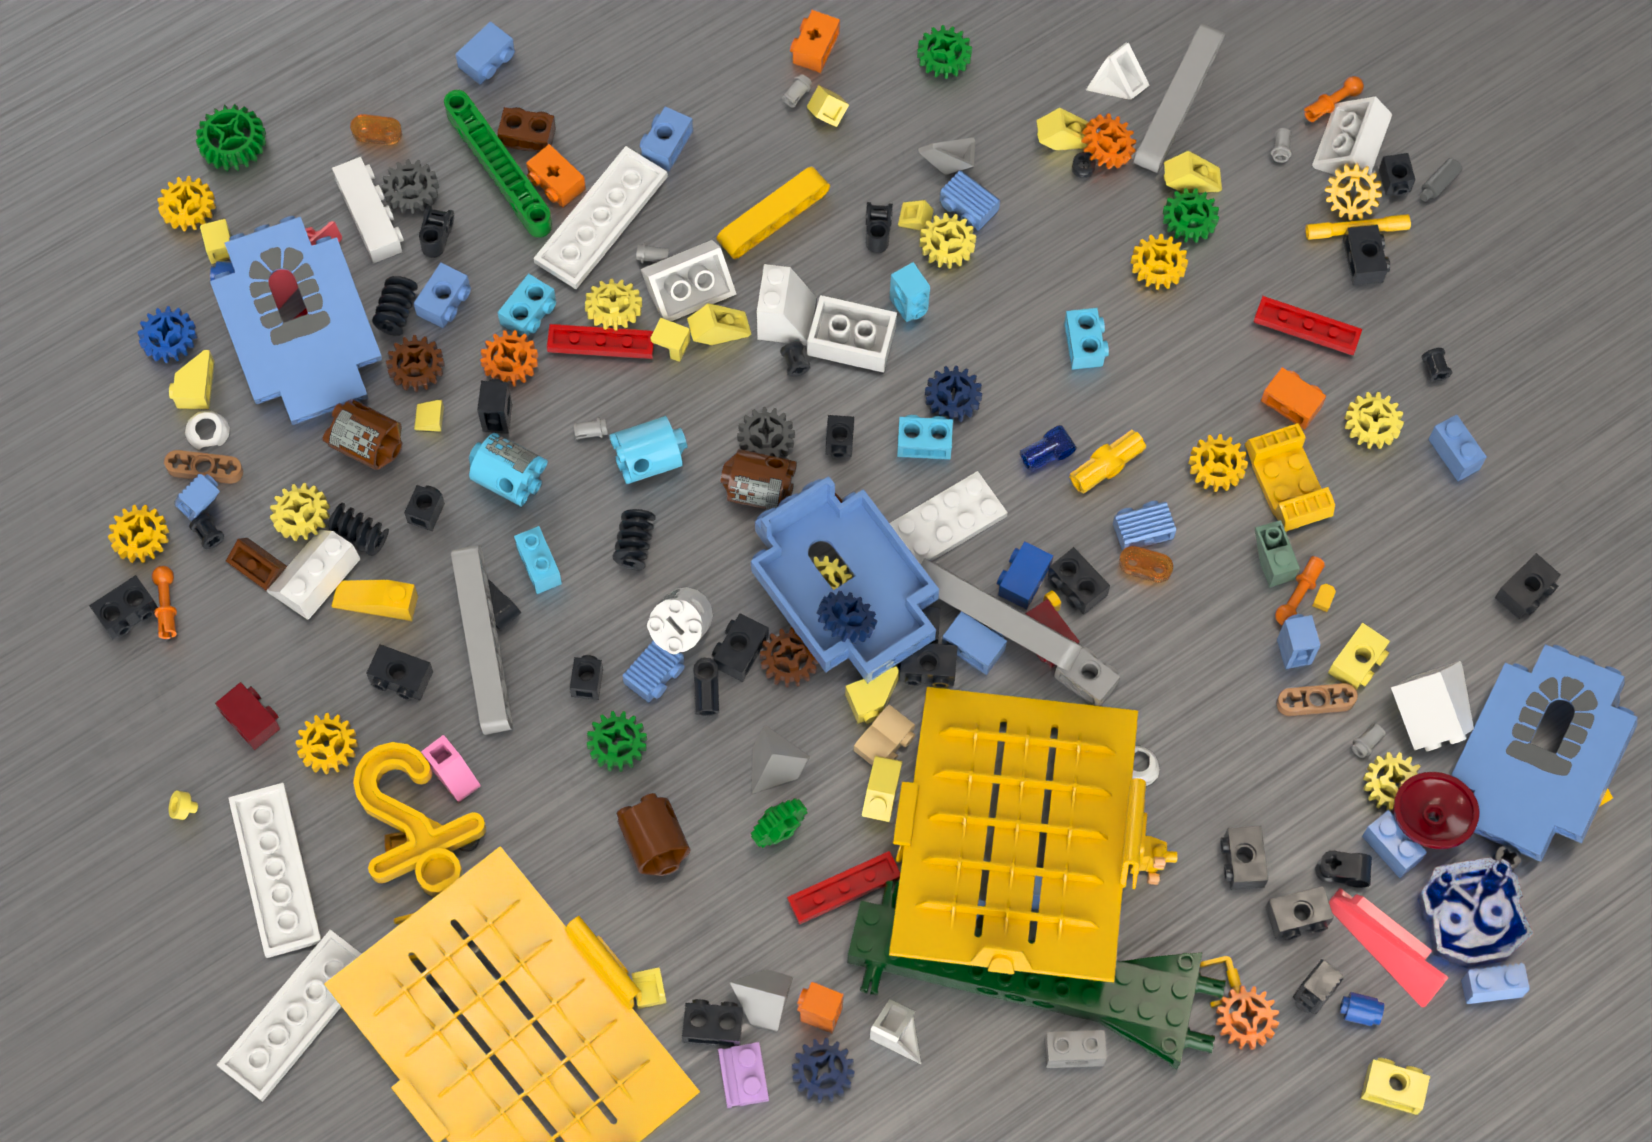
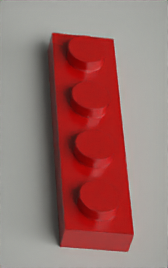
(1307, 325)
(599, 341)
(843, 887)

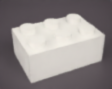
(851, 333)

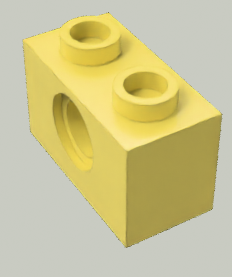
(1365, 643)
(1378, 1089)

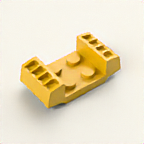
(1289, 478)

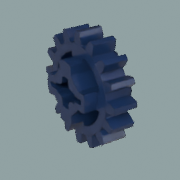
(966, 395)
(846, 617)
(833, 1076)

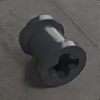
(795, 350)
(1436, 364)
(206, 531)
(1509, 853)

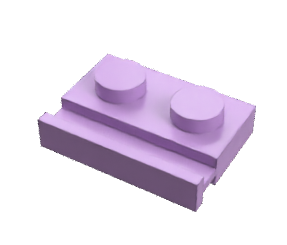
(743, 1075)

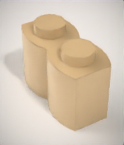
(885, 736)

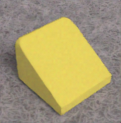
(915, 214)
(429, 416)

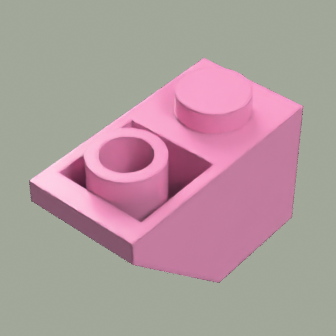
(450, 768)

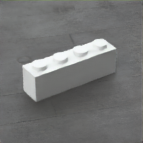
(367, 210)

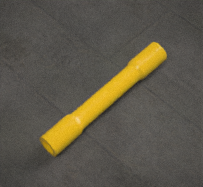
(1328, 229)

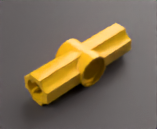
(1107, 461)

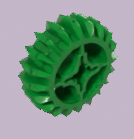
(228, 129)

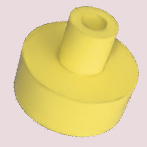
(181, 805)

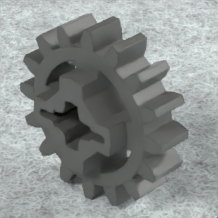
(410, 186)
(779, 434)

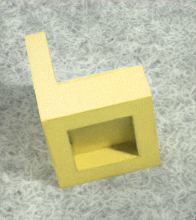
(827, 106)
(214, 237)
(671, 336)
(651, 987)

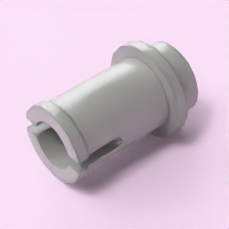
(797, 90)
(1281, 150)
(651, 254)
(591, 429)
(1363, 745)

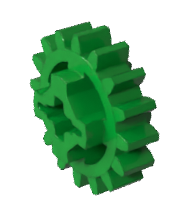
(945, 50)
(1189, 211)
(626, 745)
(779, 823)

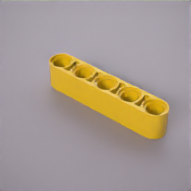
(773, 212)

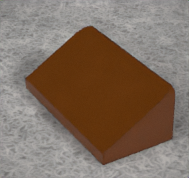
(255, 562)

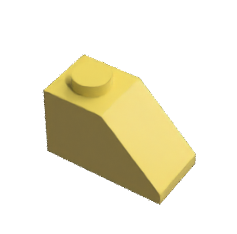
(1061, 130)
(1192, 172)
(718, 325)
(193, 383)
(871, 698)
(882, 788)

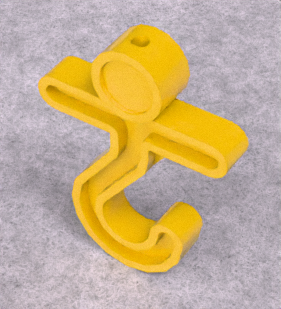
(428, 842)

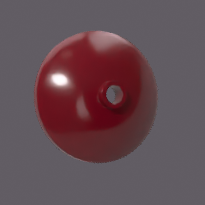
(1436, 797)

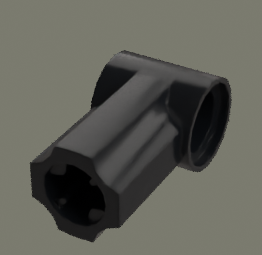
(706, 688)

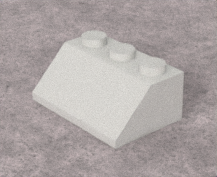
(1353, 135)
(689, 281)
(315, 573)

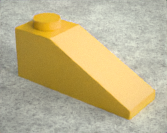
(377, 598)

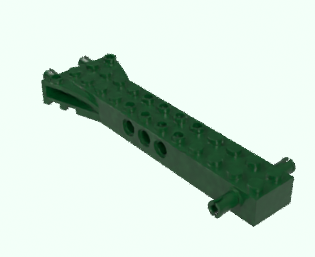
(1143, 1005)

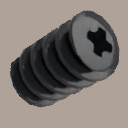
(394, 305)
(356, 531)
(632, 538)

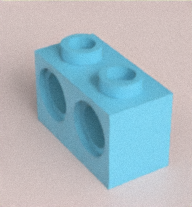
(909, 292)
(522, 304)
(1085, 338)
(925, 444)
(538, 560)

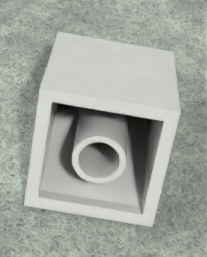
(784, 306)
(1435, 706)

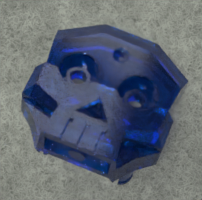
(1479, 935)

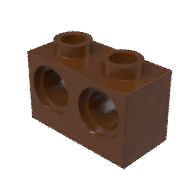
(524, 136)

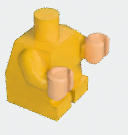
(1155, 858)

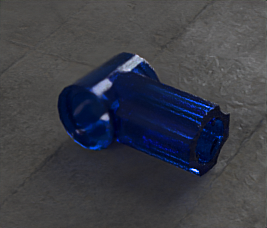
(1054, 445)

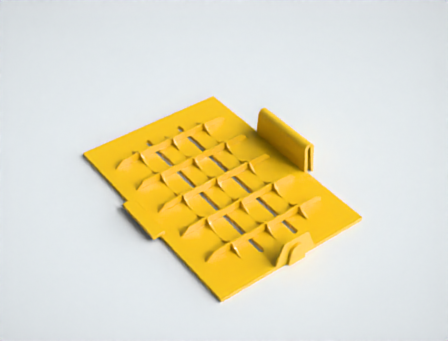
(1090, 841)
(560, 976)

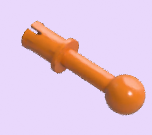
(1326, 104)
(163, 577)
(1306, 581)

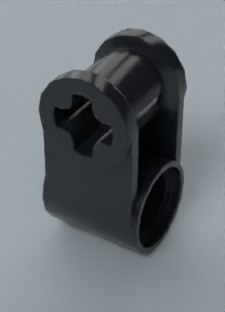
(878, 223)
(435, 226)
(504, 609)
(1350, 869)

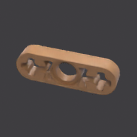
(224, 462)
(1337, 705)

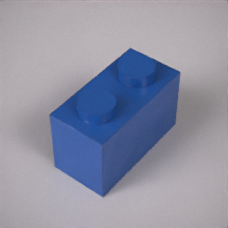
(1024, 575)

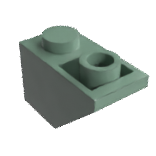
(1276, 554)

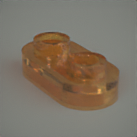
(377, 129)
(1146, 562)

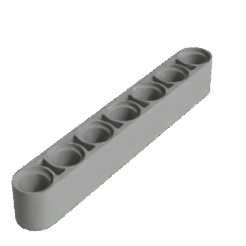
(1179, 98)
(1003, 617)
(482, 639)

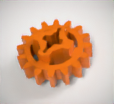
(1108, 141)
(514, 348)
(1235, 1019)

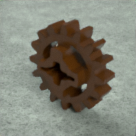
(415, 359)
(780, 662)

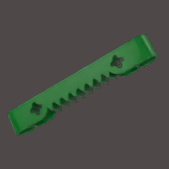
(498, 162)

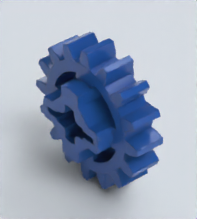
(162, 327)

